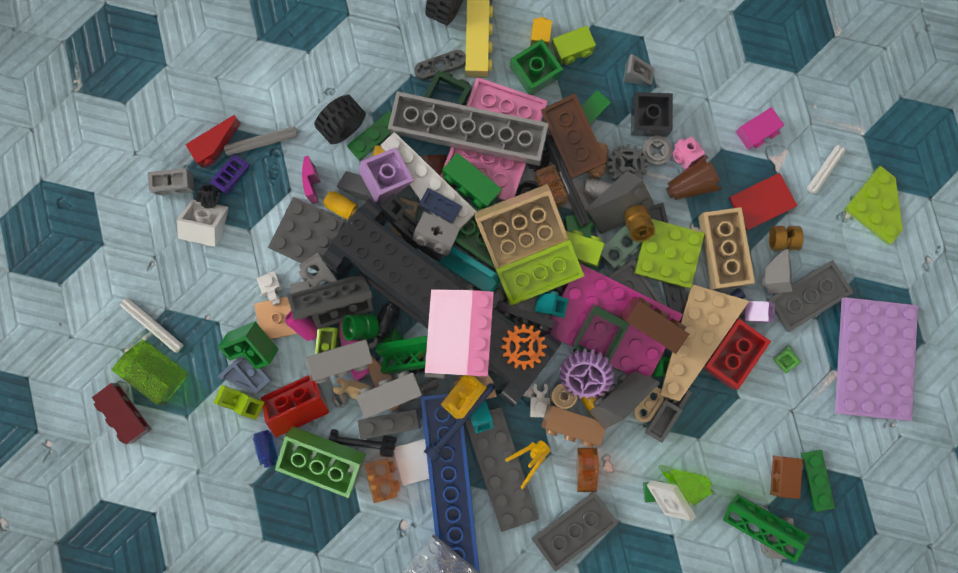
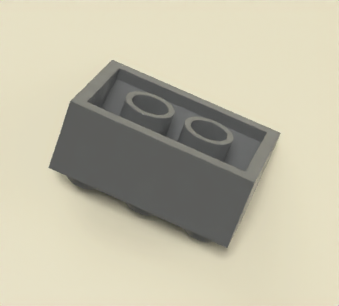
(622, 398)

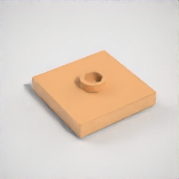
(272, 318)

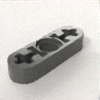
(426, 64)

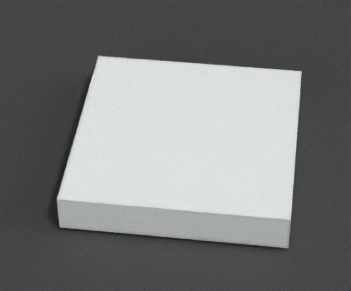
(412, 462)
(671, 500)

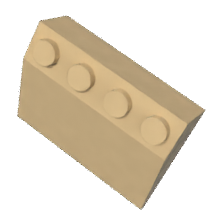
(521, 226)

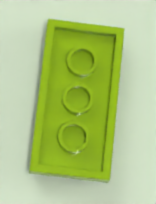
(540, 272)

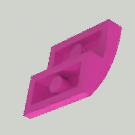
(309, 178)

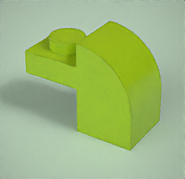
(239, 401)

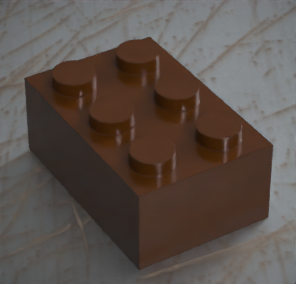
(655, 324)

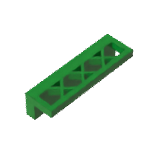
(401, 351)
(767, 524)

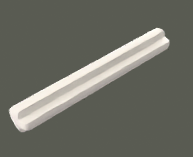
(151, 325)

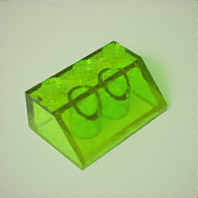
(150, 372)
(692, 485)

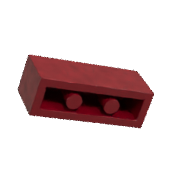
(121, 413)

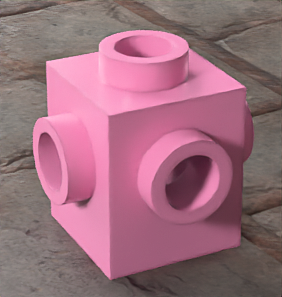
(687, 152)

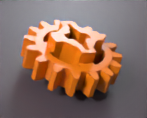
(516, 340)

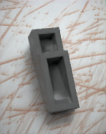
(666, 417)

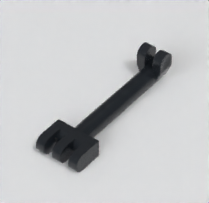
(385, 446)

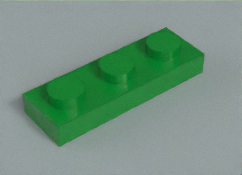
(371, 137)
(817, 480)

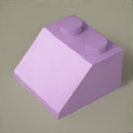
(385, 174)

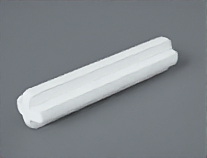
(826, 169)

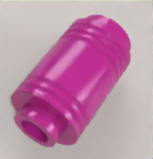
(304, 327)

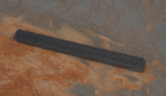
(566, 180)

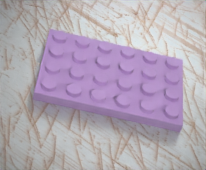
(876, 359)

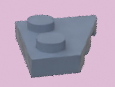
(244, 375)

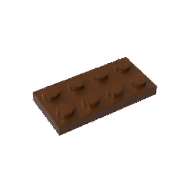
(573, 136)

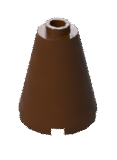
(694, 181)

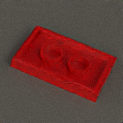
(763, 201)

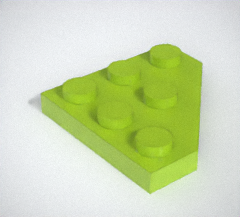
(878, 206)

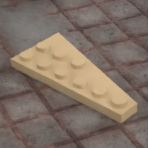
(707, 320)

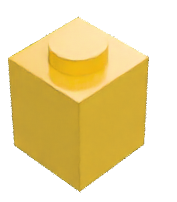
(541, 30)

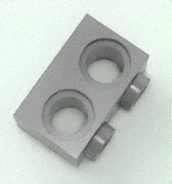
(171, 182)
(323, 273)

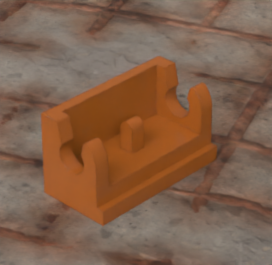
(786, 477)

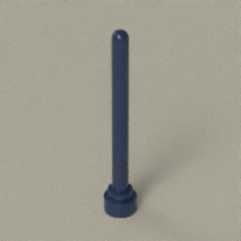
(435, 449)

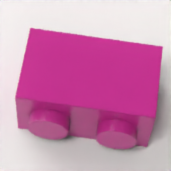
(759, 128)

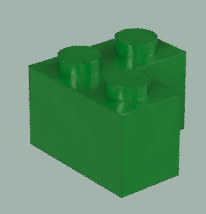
(251, 343)

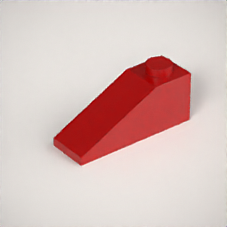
(211, 143)

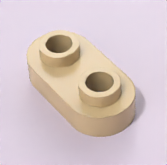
(649, 405)

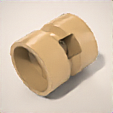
(561, 398)

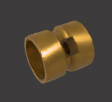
(639, 223)
(788, 238)

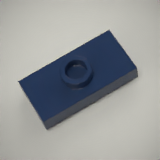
(440, 205)

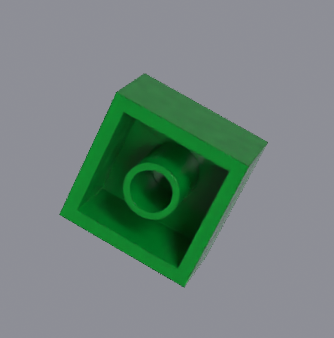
(536, 67)

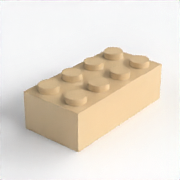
(726, 249)

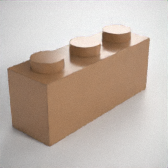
(572, 426)

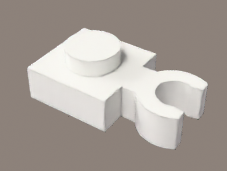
(539, 404)

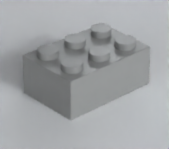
(338, 361)
(389, 394)

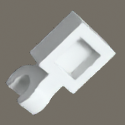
(269, 285)

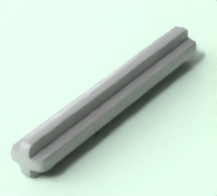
(262, 140)

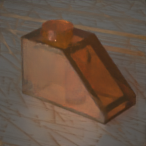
(587, 469)

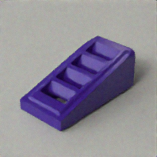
(235, 177)

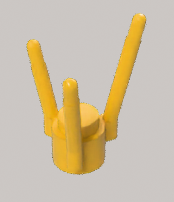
(538, 453)

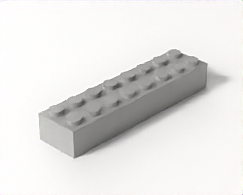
(468, 128)

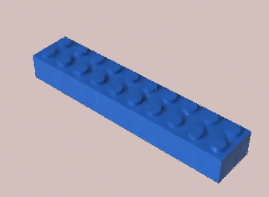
(450, 482)

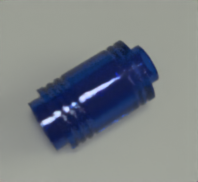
(265, 448)

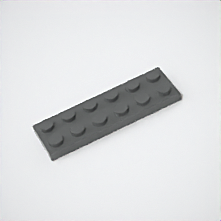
(502, 478)

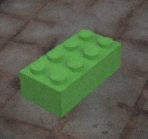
(320, 461)

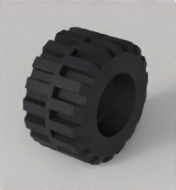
(442, 10)
(340, 119)

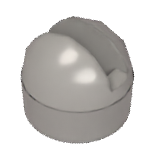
(344, 398)

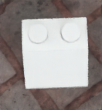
(201, 223)

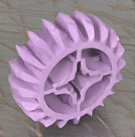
(576, 367)

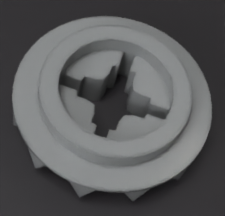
(657, 141)

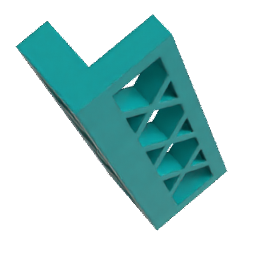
(470, 270)

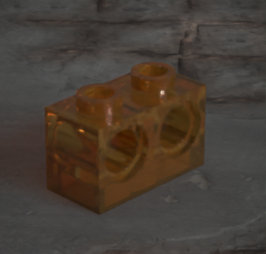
(550, 176)
(376, 480)

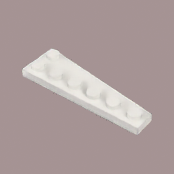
(426, 177)

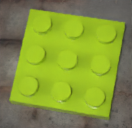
(670, 254)

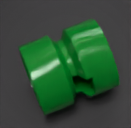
(360, 327)

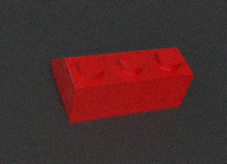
(294, 405)

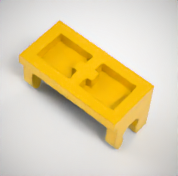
(463, 396)

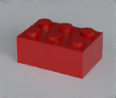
(736, 354)

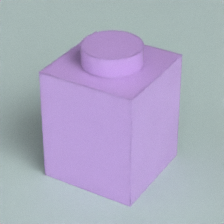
(759, 312)

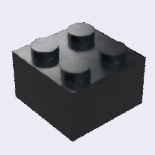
(651, 114)

